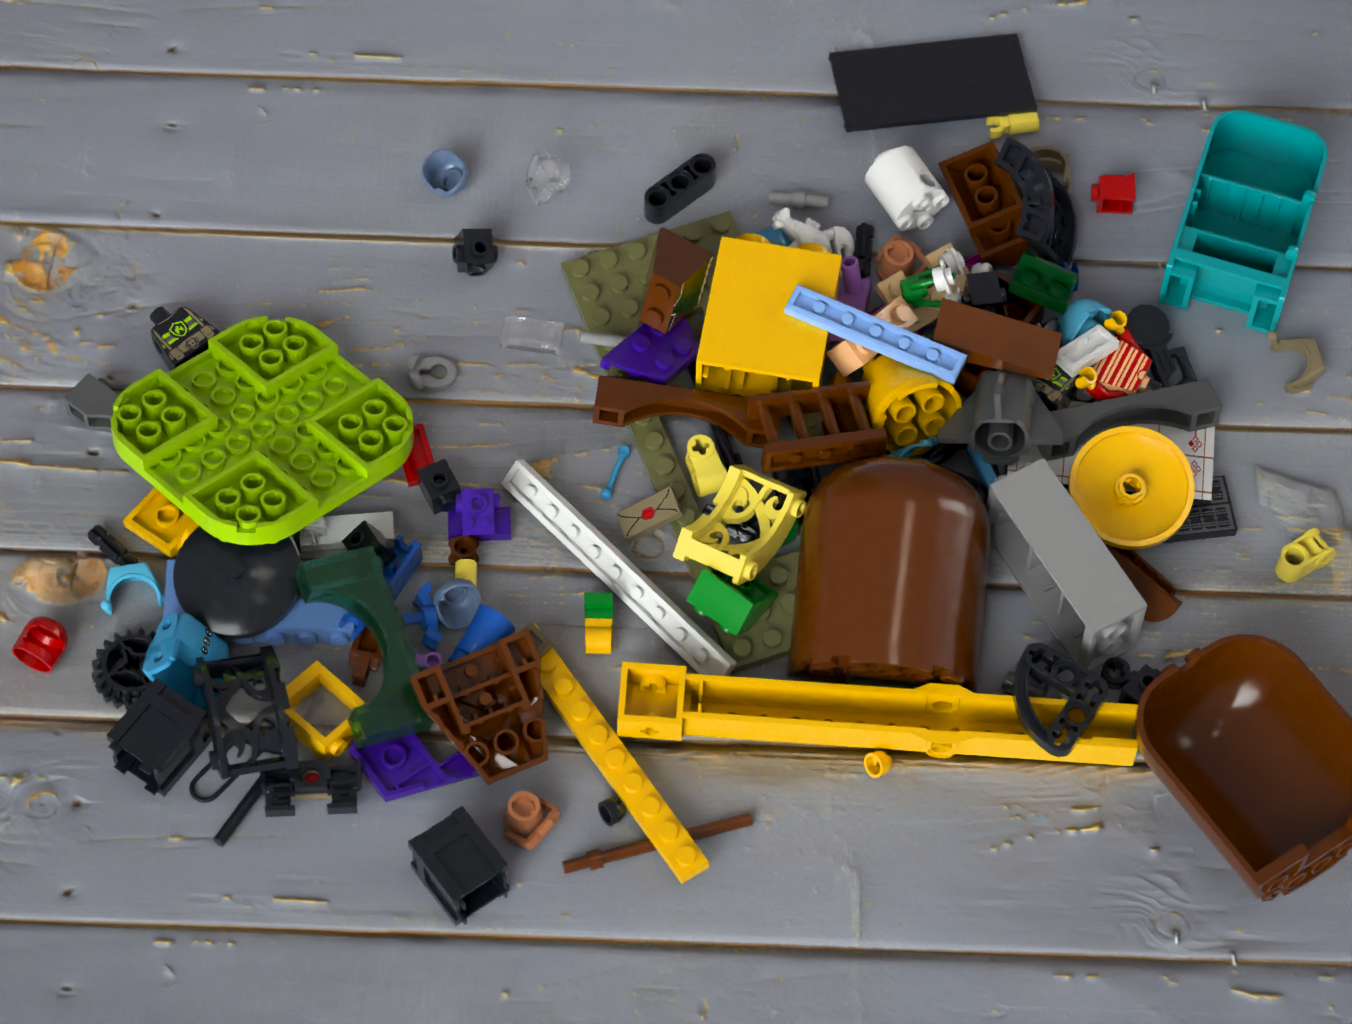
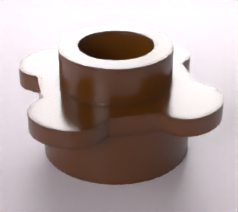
(461, 543)

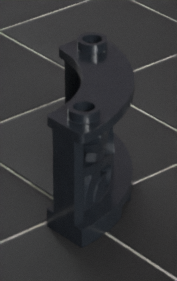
(1047, 209)
(280, 740)

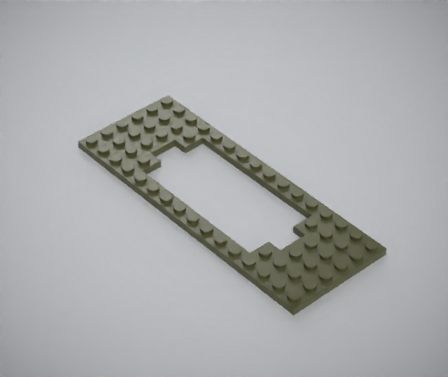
(609, 299)

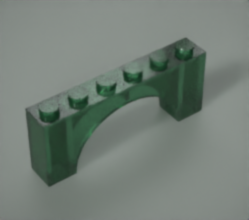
(358, 585)

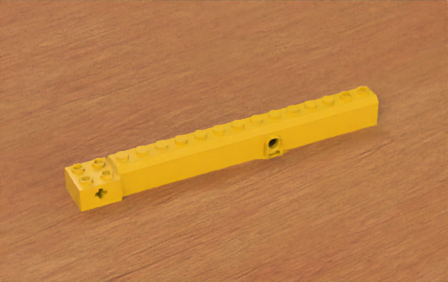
(932, 718)

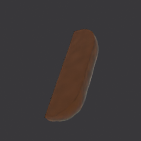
(1150, 584)

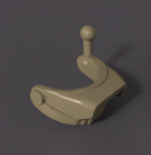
(1055, 160)
(1309, 349)

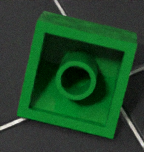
(730, 604)

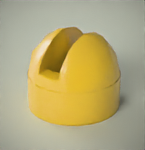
(874, 759)

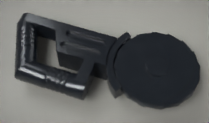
(1151, 331)

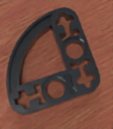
(1075, 689)

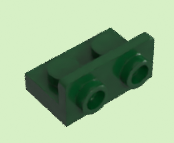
(1042, 282)

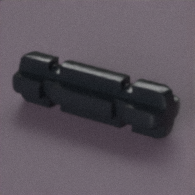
(864, 248)
(746, 533)
(110, 546)

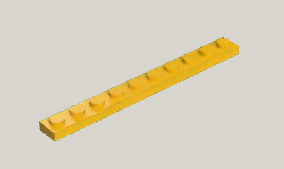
(620, 769)

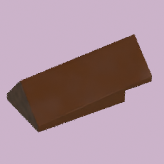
(986, 203)
(997, 340)

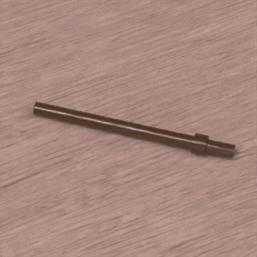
(596, 859)

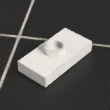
(1086, 350)

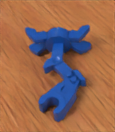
(425, 617)

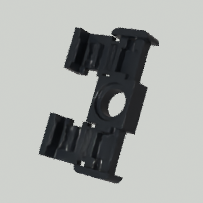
(282, 783)

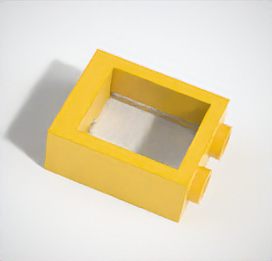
(321, 711)

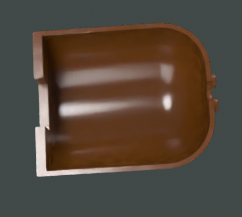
(891, 576)
(1254, 759)

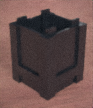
(159, 738)
(459, 866)

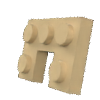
(890, 289)

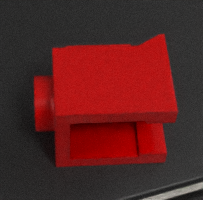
(1114, 194)

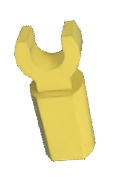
(1013, 124)

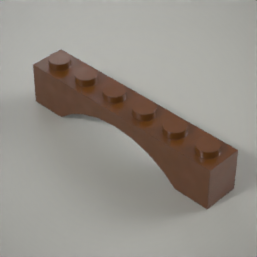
(627, 401)

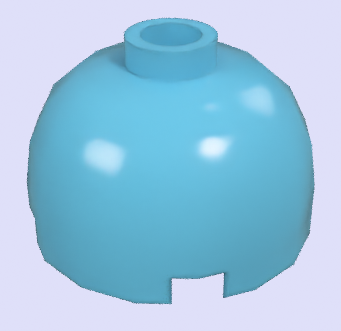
(1080, 317)

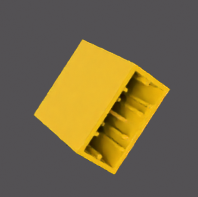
(746, 336)

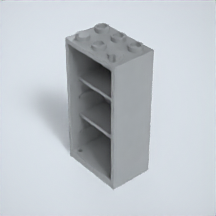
(1064, 566)

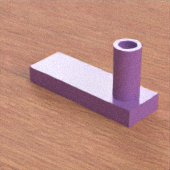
(852, 290)

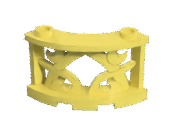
(746, 559)

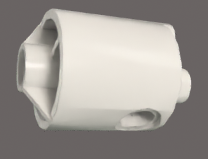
(906, 188)

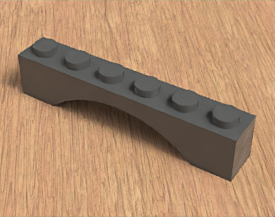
(91, 403)
(1180, 406)

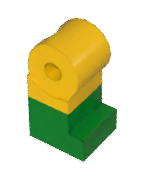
(598, 622)

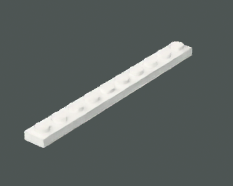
(617, 571)

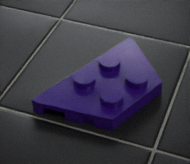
(653, 354)

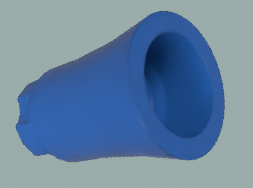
(484, 630)

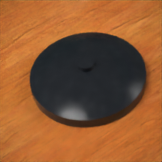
(235, 586)

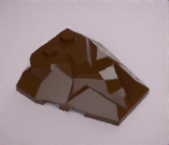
(490, 706)

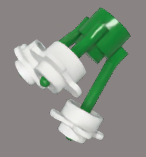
(944, 275)

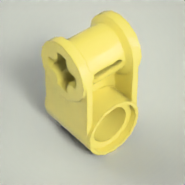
(704, 465)
(1309, 554)

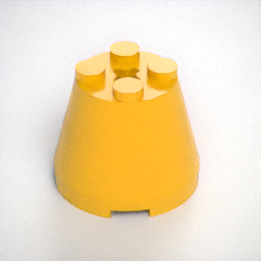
(907, 402)

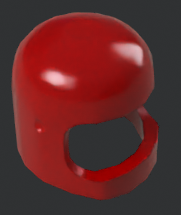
(41, 644)

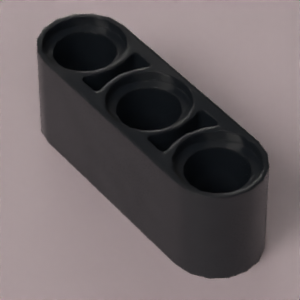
(673, 199)

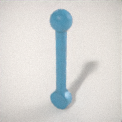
(623, 452)

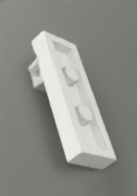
(329, 531)

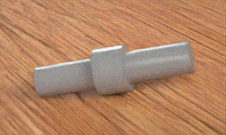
(798, 199)

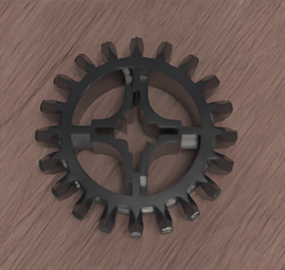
(115, 684)

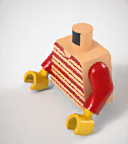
(1122, 370)

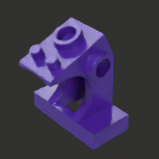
(479, 516)

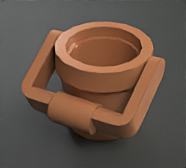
(899, 256)
(526, 821)

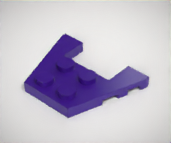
(407, 768)

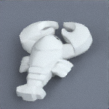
(833, 239)

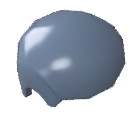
(444, 172)
(457, 603)

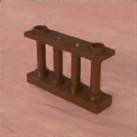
(817, 450)

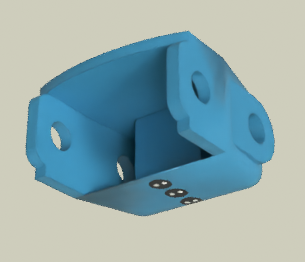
(175, 651)

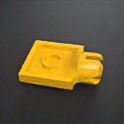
(160, 523)

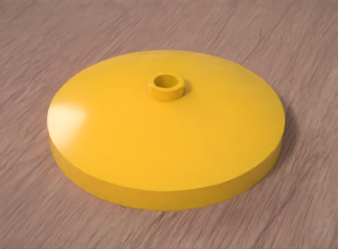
(1135, 461)

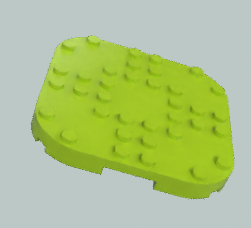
(262, 431)

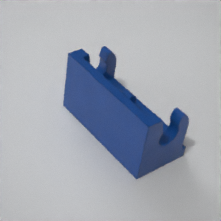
(404, 565)

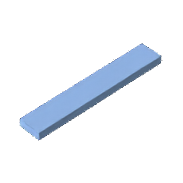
(875, 334)

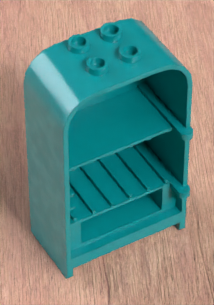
(1245, 217)

